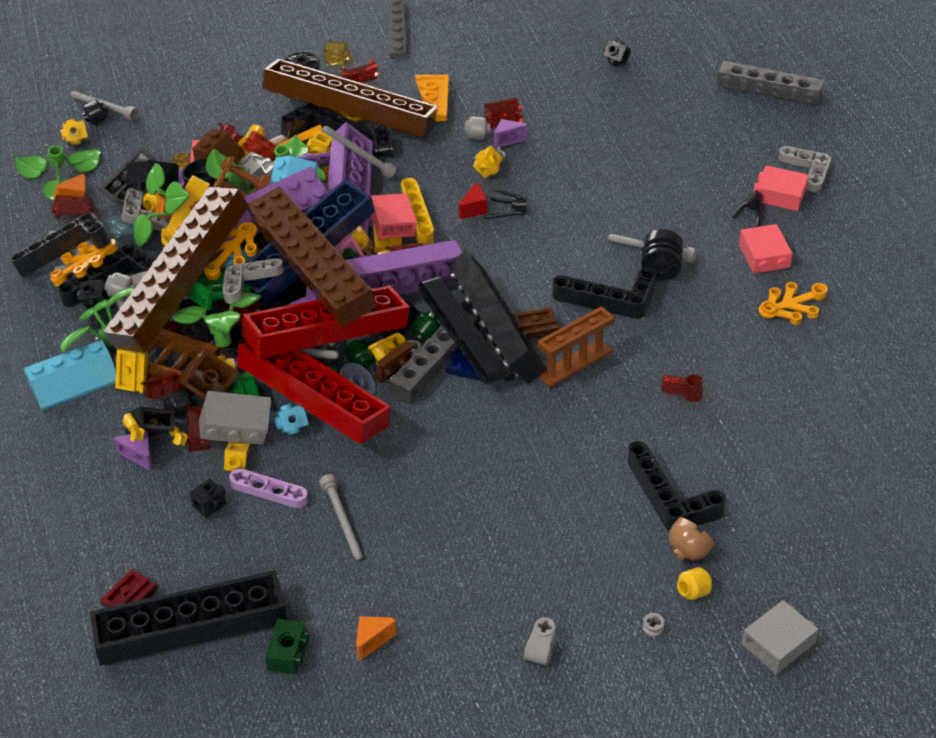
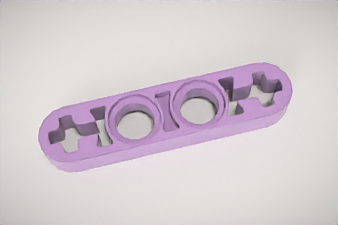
(250, 478)

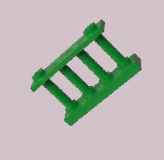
(206, 290)

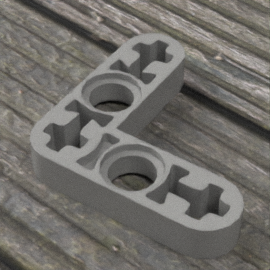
(816, 161)
(133, 206)
(238, 274)

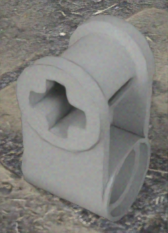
(541, 642)

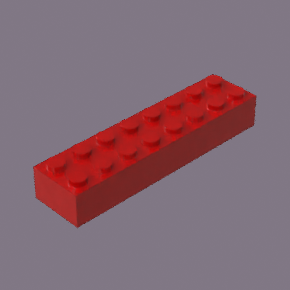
(311, 324)
(319, 391)

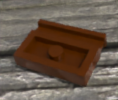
(537, 322)
(393, 362)

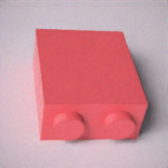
(782, 187)
(393, 216)
(765, 248)

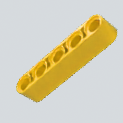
(424, 228)

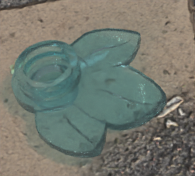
(118, 227)

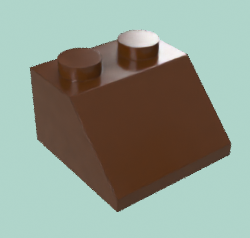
(221, 142)
(207, 373)

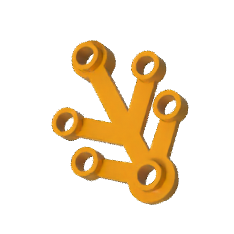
(245, 231)
(82, 261)
(770, 309)

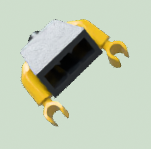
(153, 421)

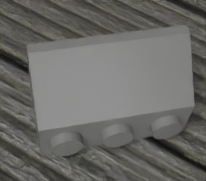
(234, 417)

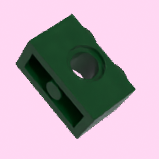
(286, 646)

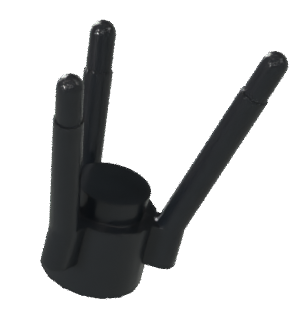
(753, 202)
(518, 203)

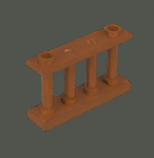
(226, 165)
(570, 335)
(179, 344)

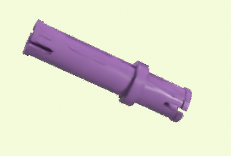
(324, 157)

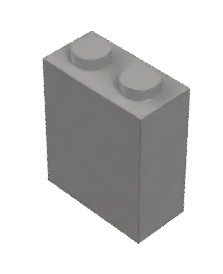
(780, 636)

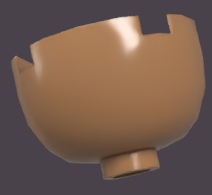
(689, 541)

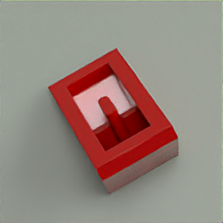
(473, 203)

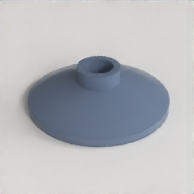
(359, 376)

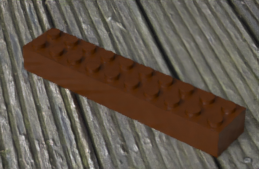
(350, 97)
(312, 256)
(176, 269)

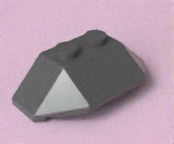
(115, 187)

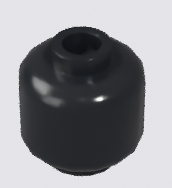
(95, 111)
(179, 401)

